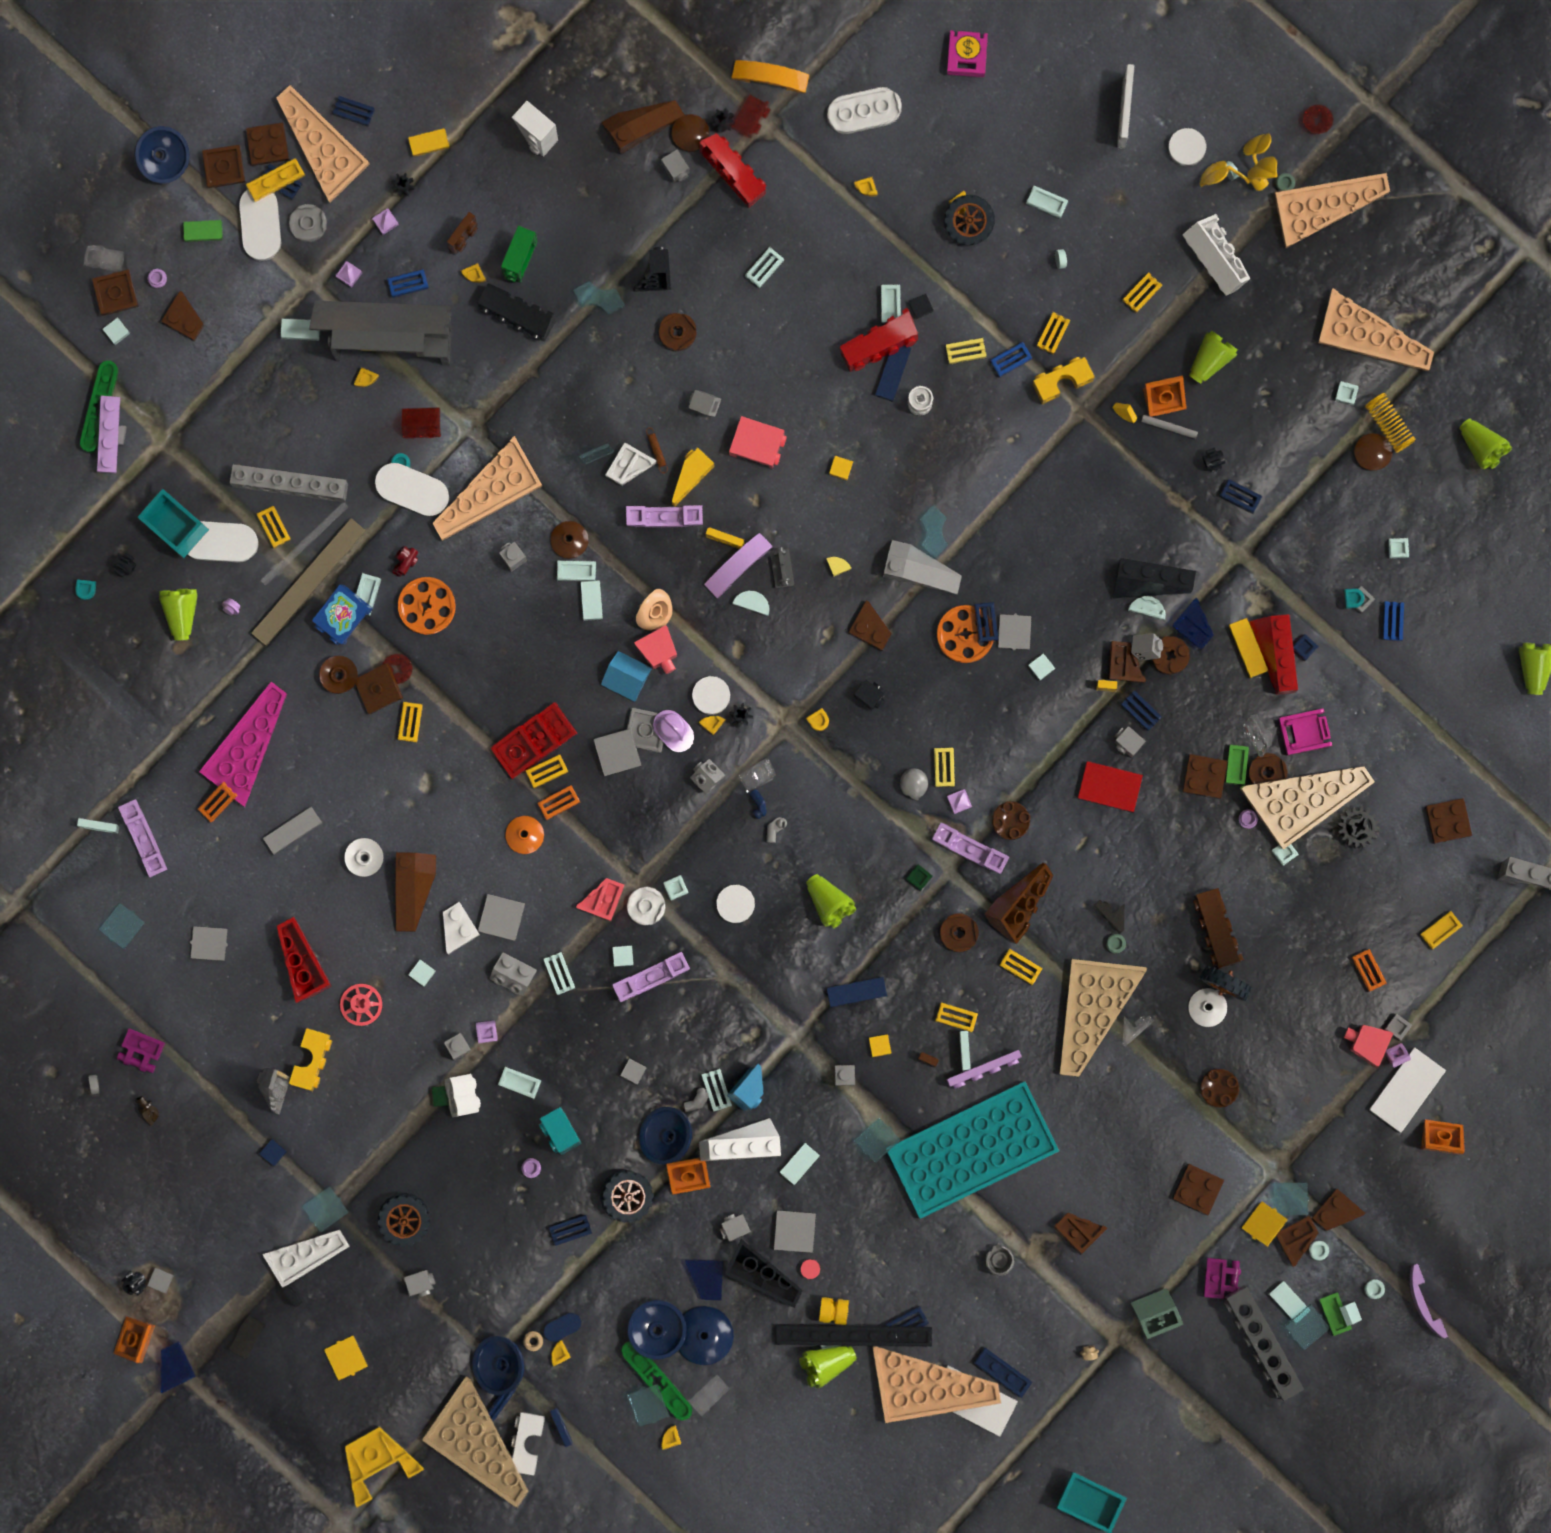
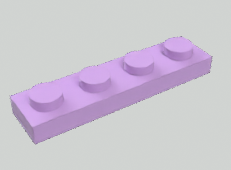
(108, 434)
(992, 1066)

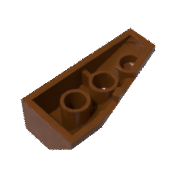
(639, 124)
(413, 884)
(1015, 907)

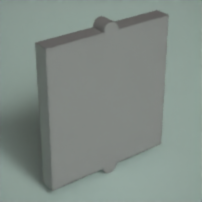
(1014, 632)
(209, 943)

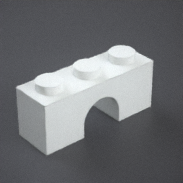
(527, 1425)

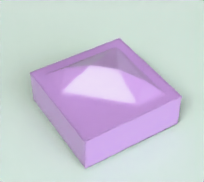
(385, 221)
(349, 274)
(959, 801)
(486, 1031)
(1397, 1055)

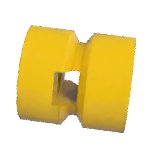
(833, 1311)

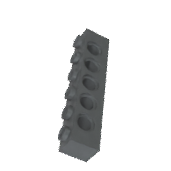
(1291, 1385)

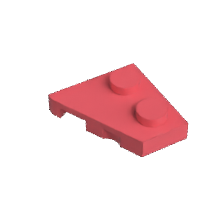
(603, 899)

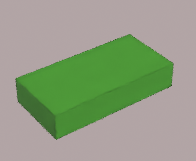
(203, 231)
(1237, 765)
(1331, 1308)

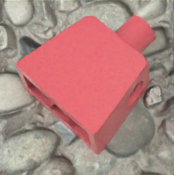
(658, 649)
(1369, 1043)

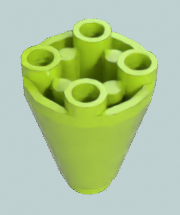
(1211, 357)
(1484, 444)
(179, 611)
(1535, 666)
(829, 901)
(826, 1364)

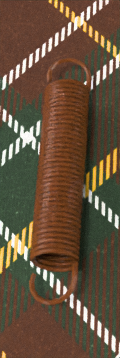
(656, 450)

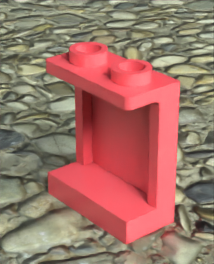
(757, 442)

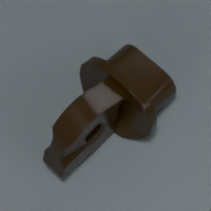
(146, 1110)

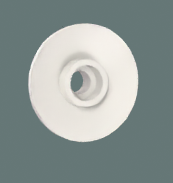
(363, 847)
(1200, 1014)

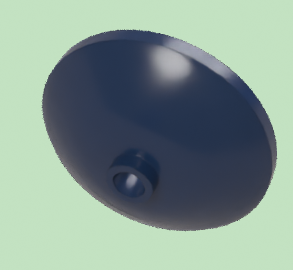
(173, 154)
(657, 1134)
(660, 1315)
(719, 1335)
(490, 1365)

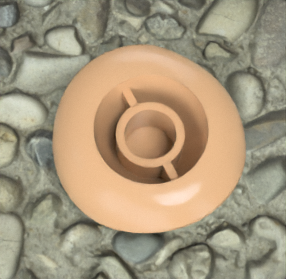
(654, 611)

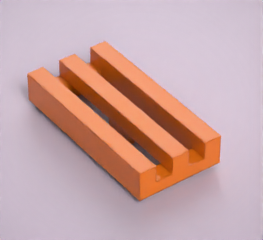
(228, 791)
(562, 809)
(1362, 974)

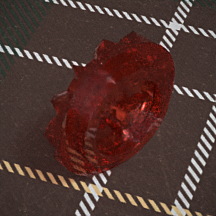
(1326, 117)
(397, 659)

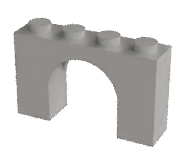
(1520, 871)

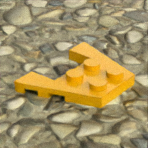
(373, 1454)

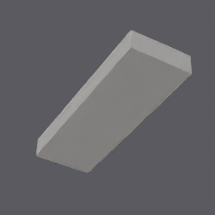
(292, 830)

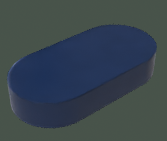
(562, 1327)

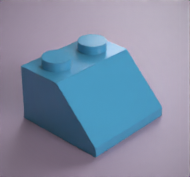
(748, 1089)

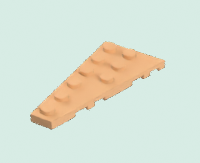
(1318, 206)
(496, 486)

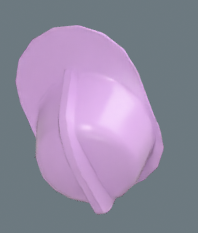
(673, 730)

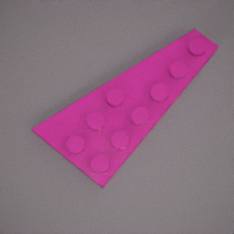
(244, 748)

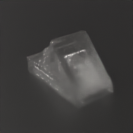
(103, 258)
(1259, 735)
(758, 775)
(1130, 1033)
(709, 1395)

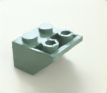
(1156, 1313)

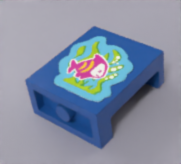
(341, 614)

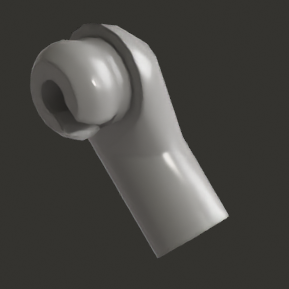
(774, 827)
(698, 1102)

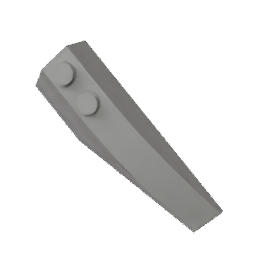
(273, 1087)

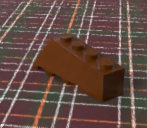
(1217, 928)

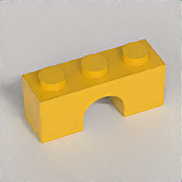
(1077, 371)
(307, 1076)

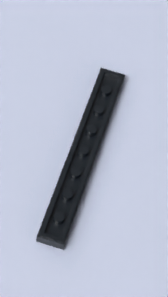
(853, 1335)

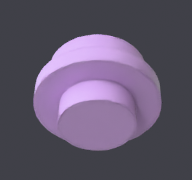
(157, 278)
(230, 607)
(1248, 819)
(531, 1168)

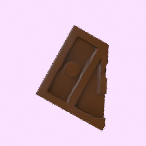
(183, 318)
(870, 627)
(1123, 664)
(1337, 1211)
(1079, 1232)
(1297, 1239)

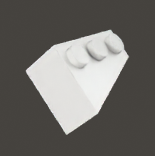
(536, 128)

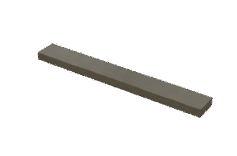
(308, 582)

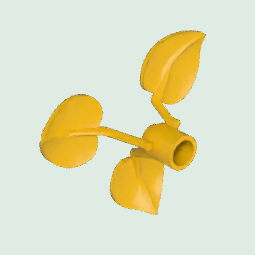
(1257, 174)

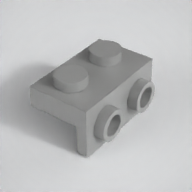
(512, 974)

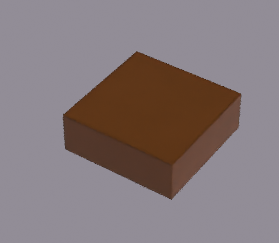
(932, 1061)

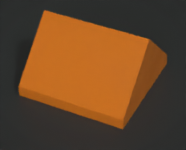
(1165, 396)
(1443, 1137)
(688, 1175)
(134, 1339)

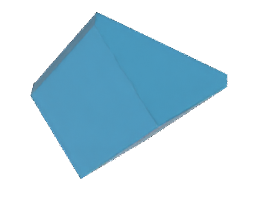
(626, 676)

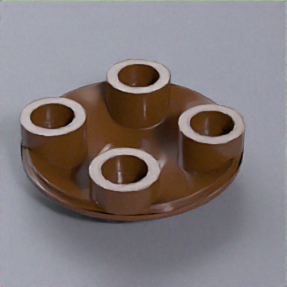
(689, 131)
(1373, 452)
(1011, 820)
(1219, 1088)

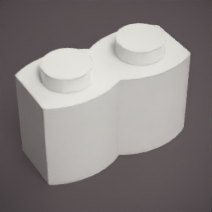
(462, 1095)

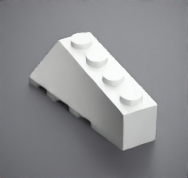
(1217, 254)
(751, 1141)

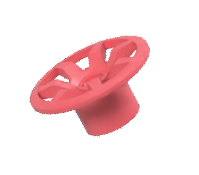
(360, 1004)

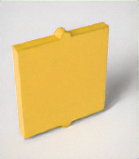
(1264, 1223)
(346, 1358)

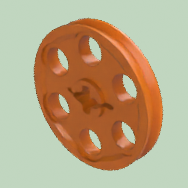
(431, 613)
(960, 641)

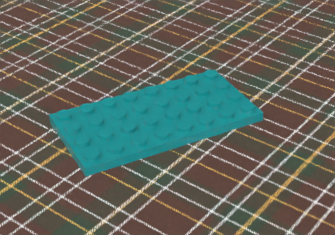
(972, 1150)

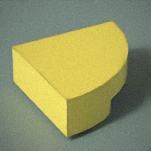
(838, 565)

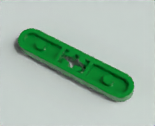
(103, 386)
(671, 1396)

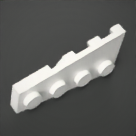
(299, 1259)

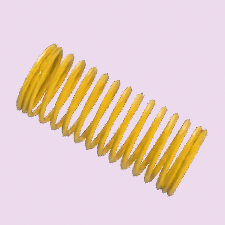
(1372, 403)

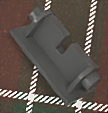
(782, 567)

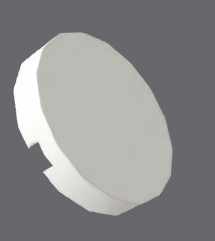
(1187, 147)
(711, 695)
(735, 903)
(646, 906)

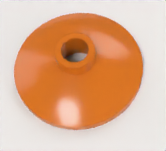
(531, 842)

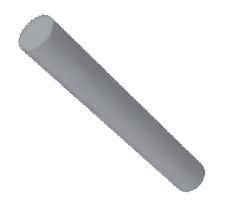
(1169, 426)

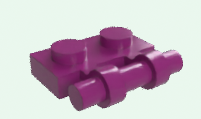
(142, 1044)
(1216, 1275)

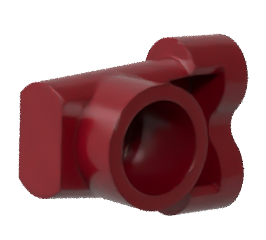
(407, 558)

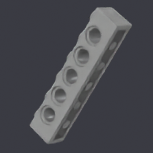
(289, 483)

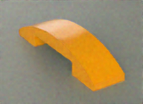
(770, 74)

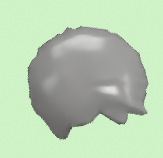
(914, 783)
(999, 1260)

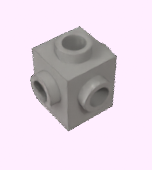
(707, 775)

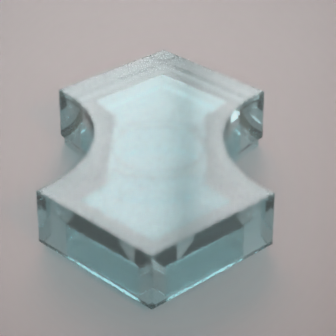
(605, 299)
(934, 541)

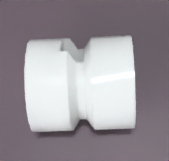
(920, 400)

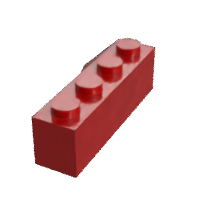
(732, 169)
(880, 342)
(1276, 646)
(302, 964)

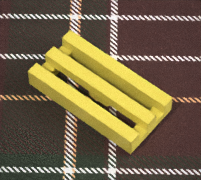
(963, 344)
(936, 761)

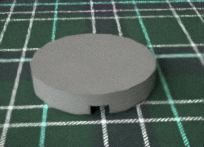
(307, 223)

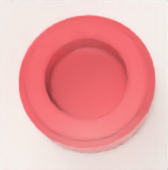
(810, 1269)

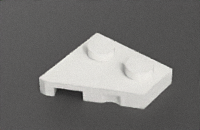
(629, 464)

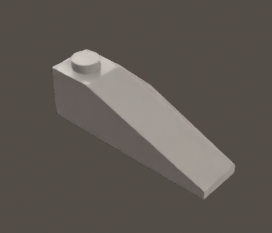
(915, 567)

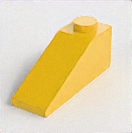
(693, 471)

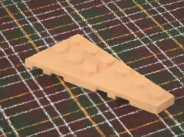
(327, 151)
(1362, 332)

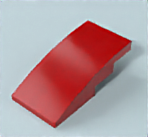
(533, 740)

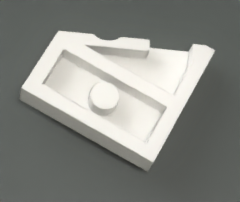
(457, 928)

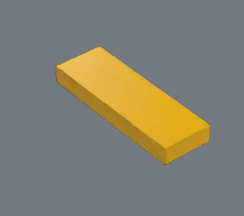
(275, 180)
(1248, 648)

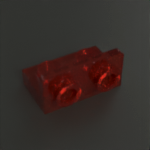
(750, 116)
(421, 422)

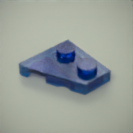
(1194, 625)
(707, 1278)
(174, 1367)

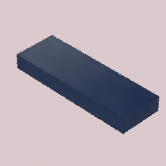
(892, 374)
(856, 992)
(1003, 1372)

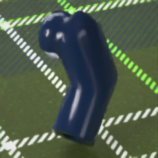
(760, 802)

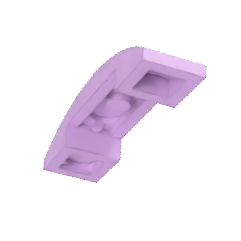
(664, 516)
(737, 565)
(143, 838)
(970, 849)
(651, 977)
(1415, 1279)

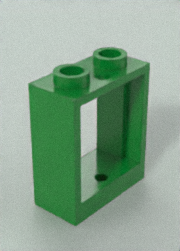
(519, 254)

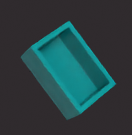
(173, 523)
(560, 1131)
(1091, 1502)

